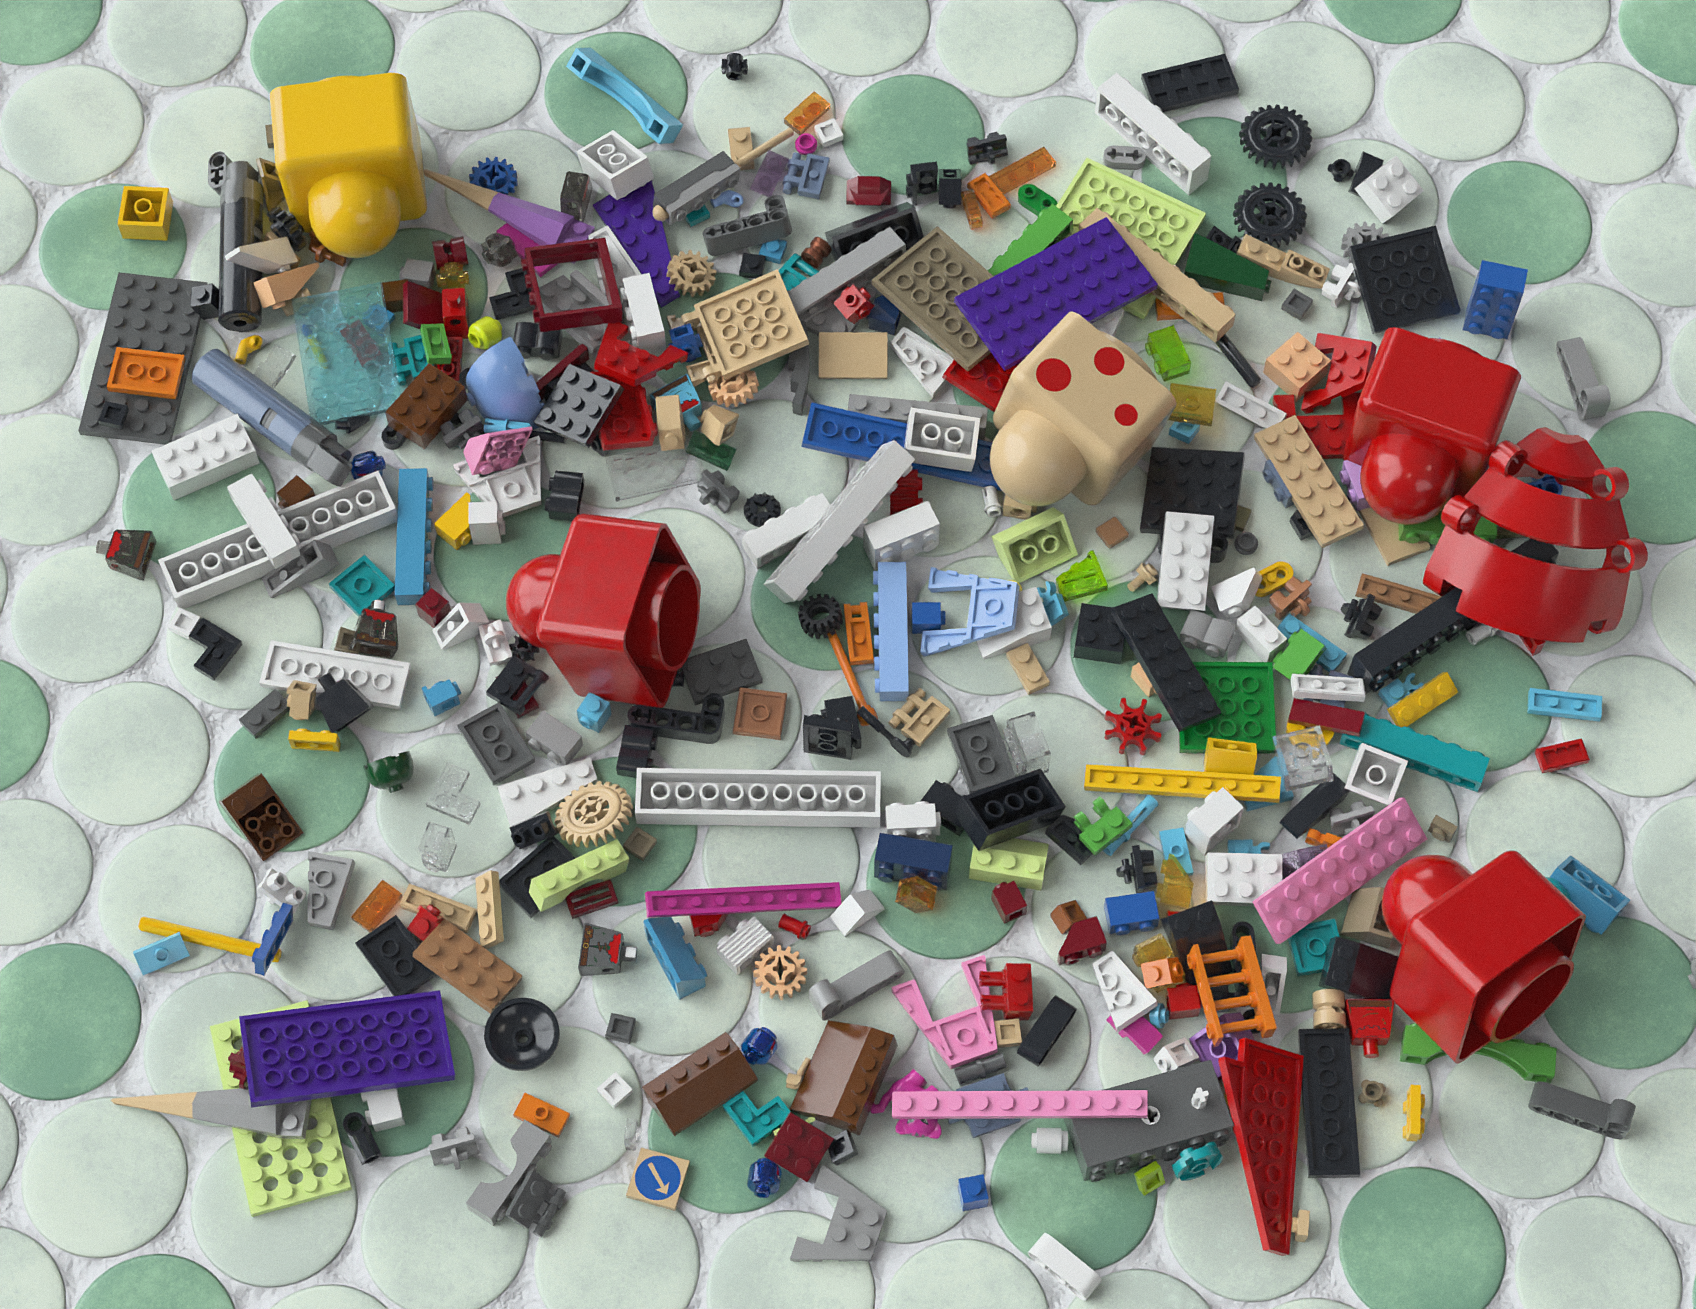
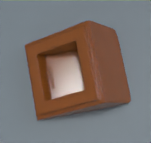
(1067, 914)

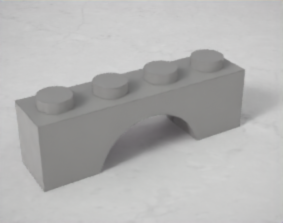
(491, 1199)

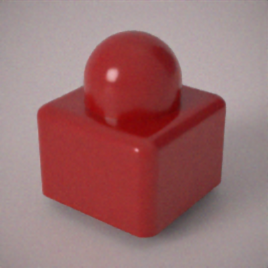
(1426, 424)
(611, 608)
(1478, 947)

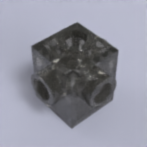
(504, 253)

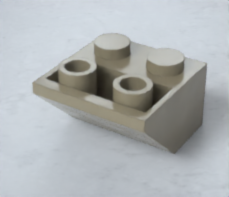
(1365, 918)

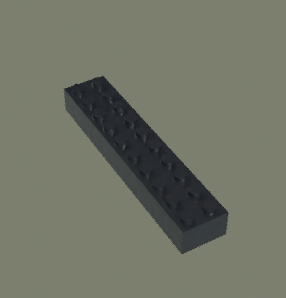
(1425, 631)

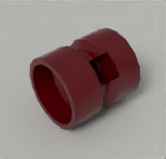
(455, 246)

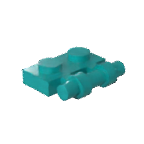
(416, 355)

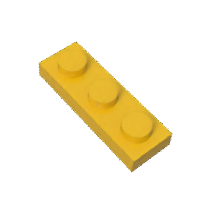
(1422, 700)

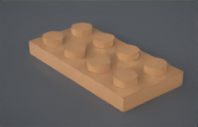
(467, 966)

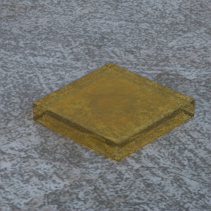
(1193, 404)

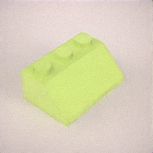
(1035, 545)
(1011, 861)

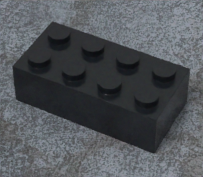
(1009, 809)

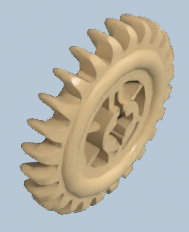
(594, 820)

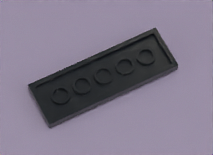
(1165, 662)
(1329, 1103)

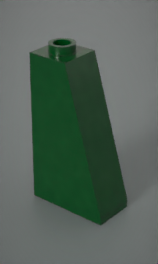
(1225, 271)

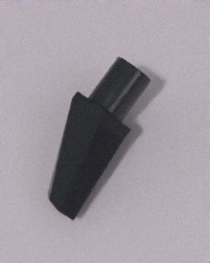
(351, 423)

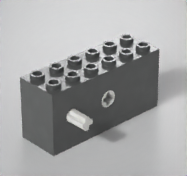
(1183, 1113)

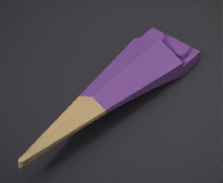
(533, 220)

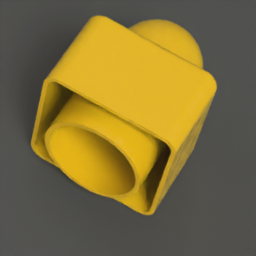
(349, 159)

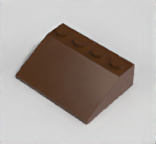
(845, 1075)

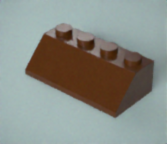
(699, 1084)

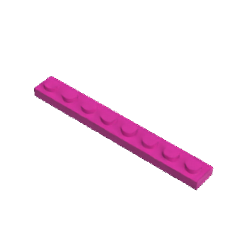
(742, 899)

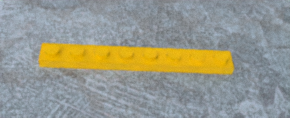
(1181, 783)

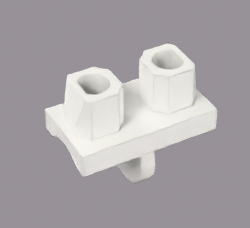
(1344, 286)
(495, 643)
(280, 890)

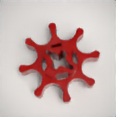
(1141, 729)

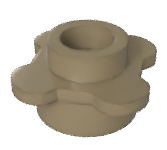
(1377, 1088)

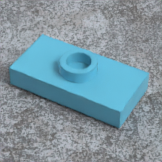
(1174, 842)
(161, 953)

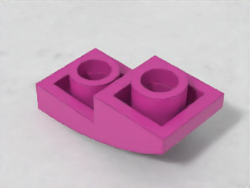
(1141, 1033)

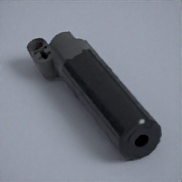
(239, 226)

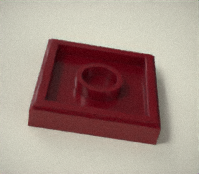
(421, 305)

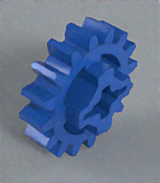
(495, 176)

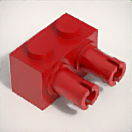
(1016, 991)

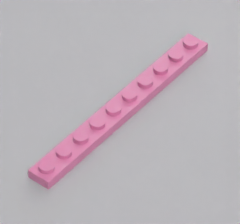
(1020, 1104)

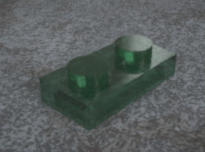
(706, 450)

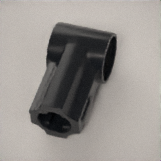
(362, 1139)

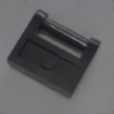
(510, 682)

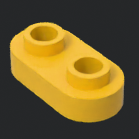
(1271, 581)

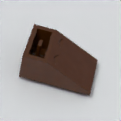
(261, 816)

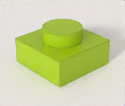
(1149, 1178)

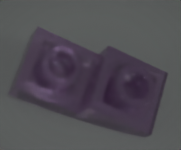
(769, 174)
(1295, 859)

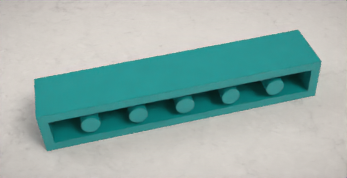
(1422, 752)

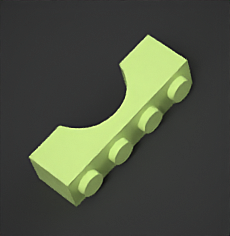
(559, 882)

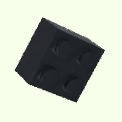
(1098, 635)

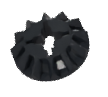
(750, 509)

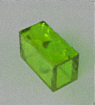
(1168, 353)

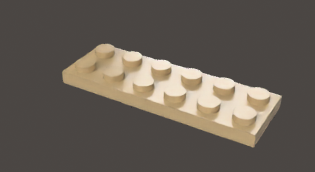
(1309, 481)

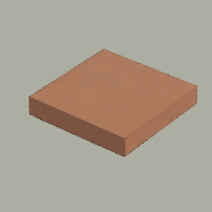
(760, 713)

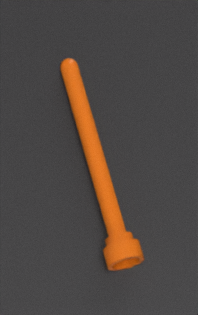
(850, 677)

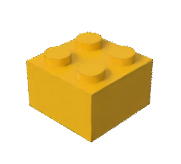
(145, 213)

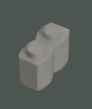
(1207, 633)

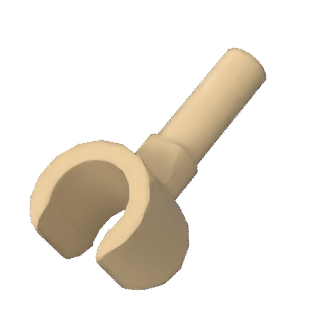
(794, 1080)

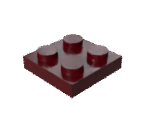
(798, 1147)

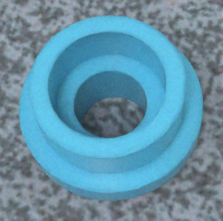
(1159, 1016)

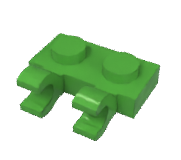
(1104, 831)

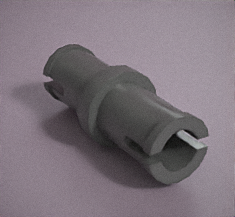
(980, 1068)

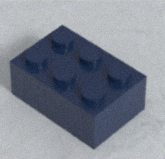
(910, 857)

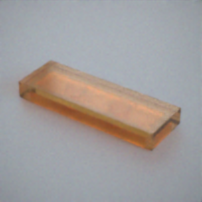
(1023, 170)

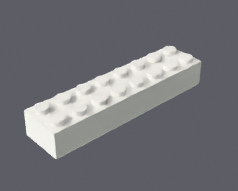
(839, 522)

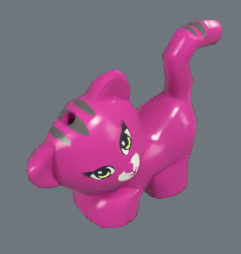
(915, 1127)

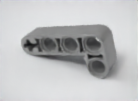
(1588, 397)
(855, 986)

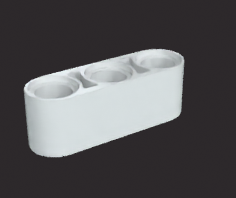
(1064, 1266)

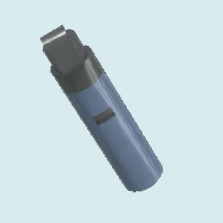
(272, 415)

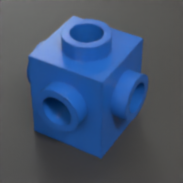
(684, 339)

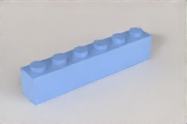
(893, 631)

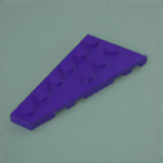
(641, 237)

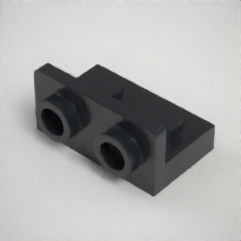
(922, 180)

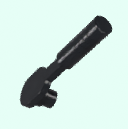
(902, 747)

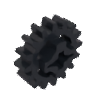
(287, 226)

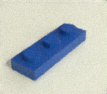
(273, 938)

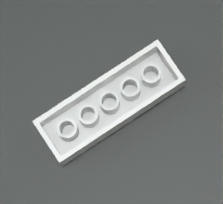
(1151, 130)

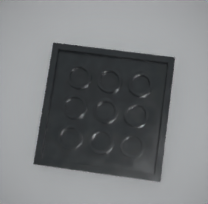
(1404, 279)
(1193, 484)

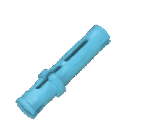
(1147, 806)

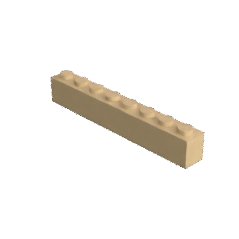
(1174, 287)

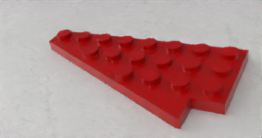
(1265, 1112)

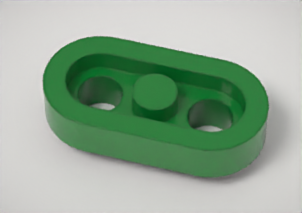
(1035, 201)

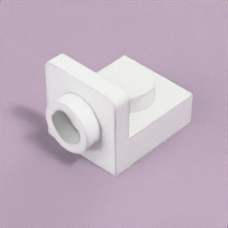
(1175, 1055)

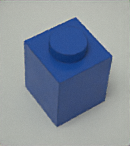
(927, 617)
(973, 1192)

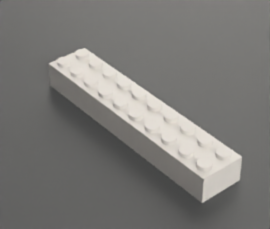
(239, 558)
(758, 797)

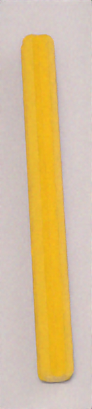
(202, 937)

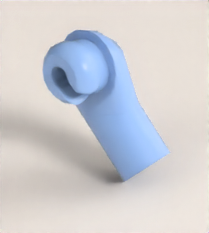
(729, 198)

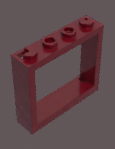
(566, 253)

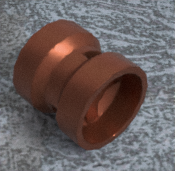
(816, 252)

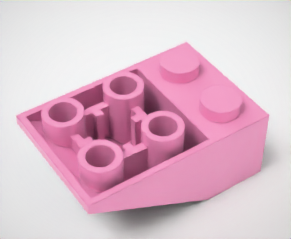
(496, 450)

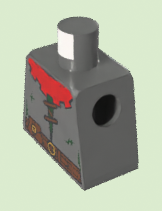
(603, 951)

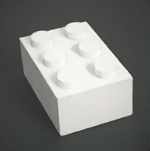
(615, 165)
(643, 314)
(942, 439)
(901, 535)
(1240, 877)

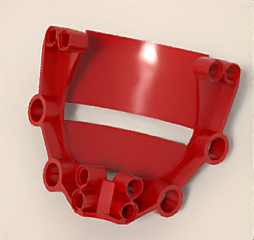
(1526, 593)

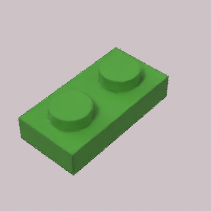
(435, 344)

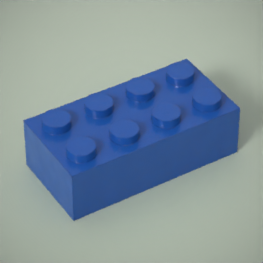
(1495, 299)

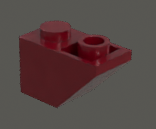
(1083, 940)

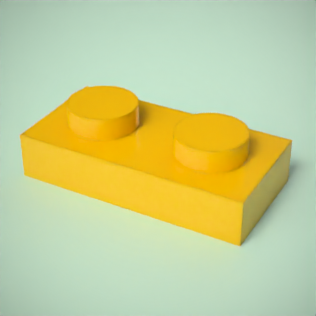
(310, 740)

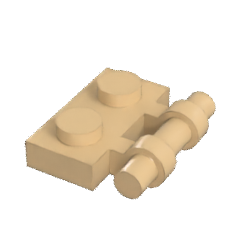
(924, 722)

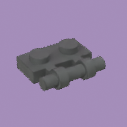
(529, 1200)

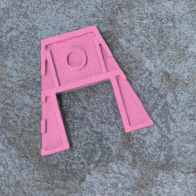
(959, 1036)

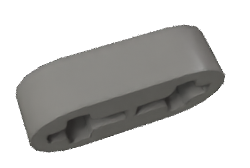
(1124, 157)

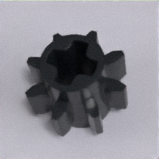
(734, 66)
(523, 649)

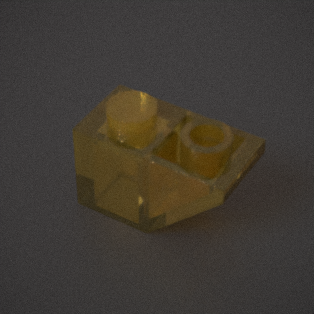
(1177, 885)

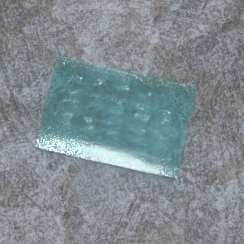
(346, 353)

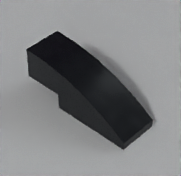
(1314, 806)

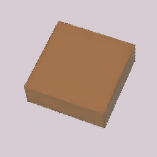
(1112, 532)

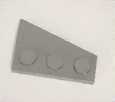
(327, 887)

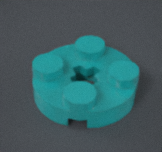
(1193, 1162)

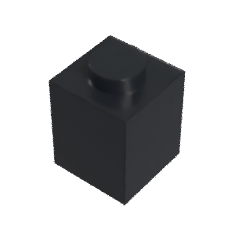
(205, 301)

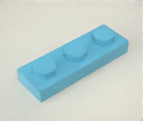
(1332, 655)
(1564, 704)

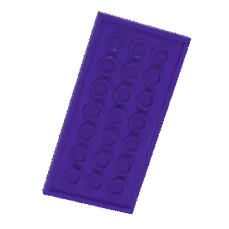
(1081, 274)
(346, 1048)

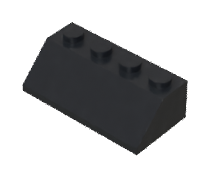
(901, 219)

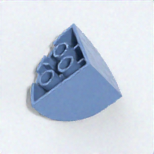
(501, 385)

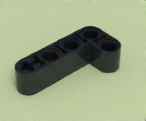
(676, 718)

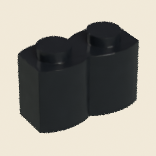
(536, 343)
(565, 495)
(636, 750)

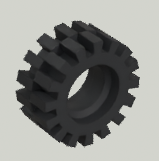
(816, 606)

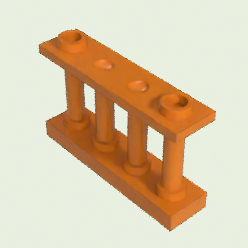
(1249, 975)

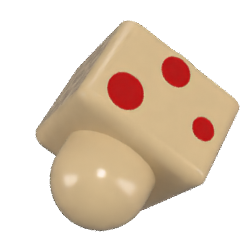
(1075, 417)

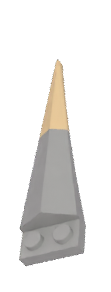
(230, 1109)

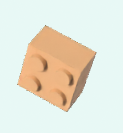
(1297, 366)

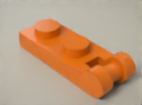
(858, 634)

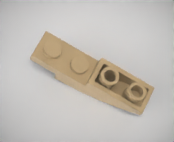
(1284, 266)

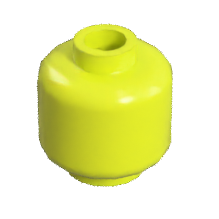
(485, 333)

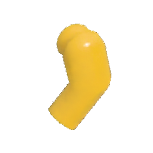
(247, 346)

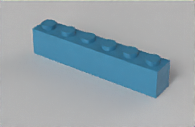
(412, 535)

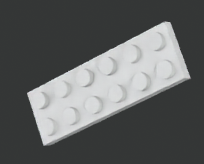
(376, 678)

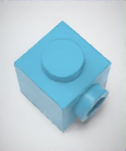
(594, 712)

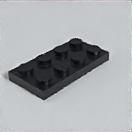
(1190, 83)

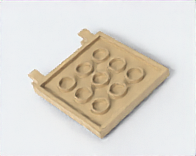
(748, 326)

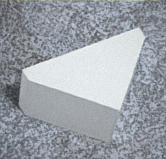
(856, 911)

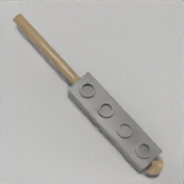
(706, 182)

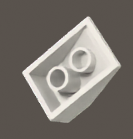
(1031, 627)

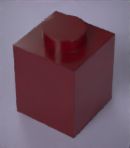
(433, 608)
(1008, 901)

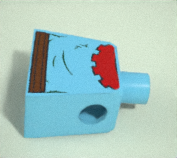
(689, 400)

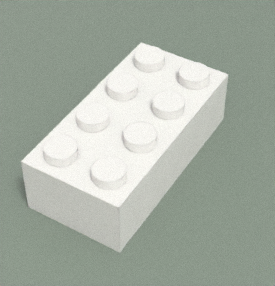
(205, 457)
(1185, 561)

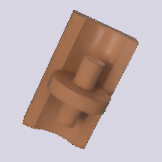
(1298, 591)

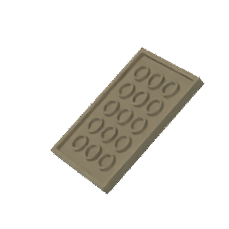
(924, 289)

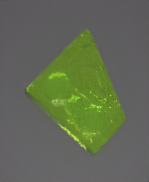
(1082, 579)

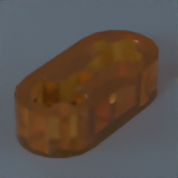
(971, 209)

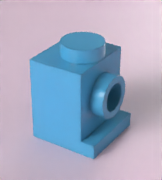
(442, 696)

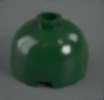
(390, 771)

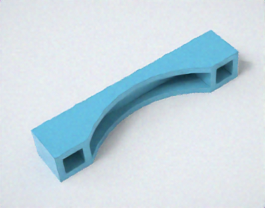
(652, 117)

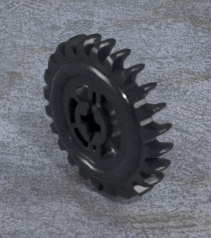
(1272, 146)
(1269, 224)

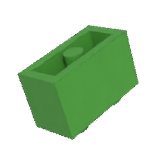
(1299, 655)

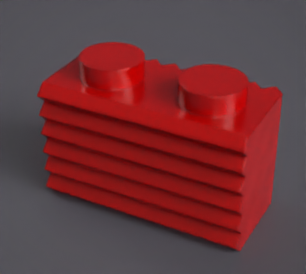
(906, 493)

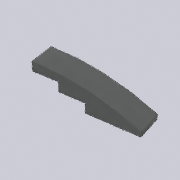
(799, 364)

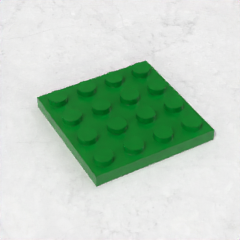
(1246, 702)

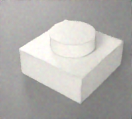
(828, 132)
(183, 623)
(615, 1090)

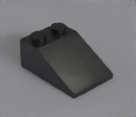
(1201, 927)
(1358, 969)

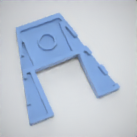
(990, 610)

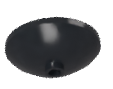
(519, 1019)

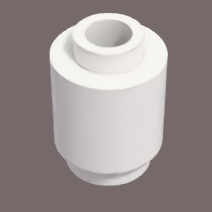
(1049, 1140)

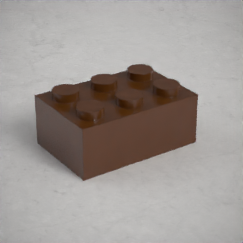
(426, 405)

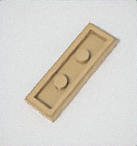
(453, 911)

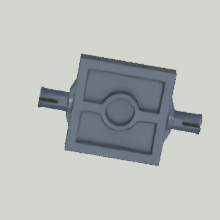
(983, 1126)

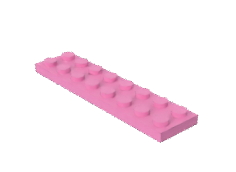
(1339, 870)

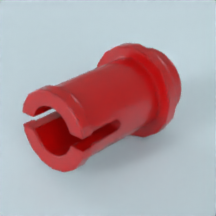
(794, 926)

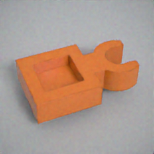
(1316, 838)

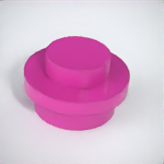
(806, 144)

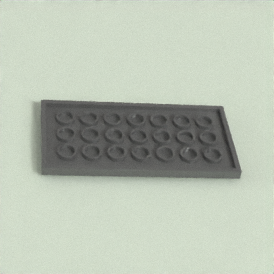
(147, 316)

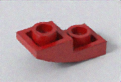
(456, 349)

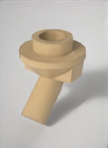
(1146, 573)

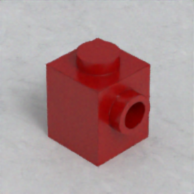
(1183, 1001)

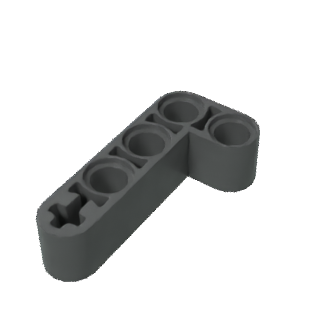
(749, 230)
(1583, 1111)

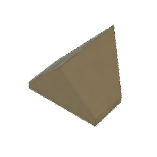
(270, 182)

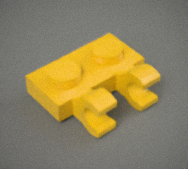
(1413, 1108)

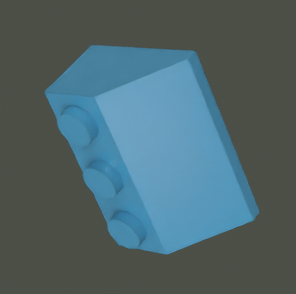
(1590, 894)
(675, 955)

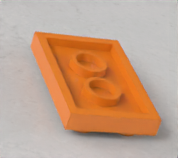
(146, 373)

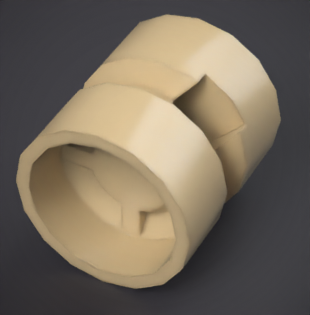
(1329, 1009)

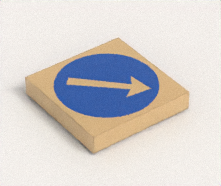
(658, 1179)

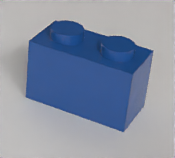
(1131, 913)

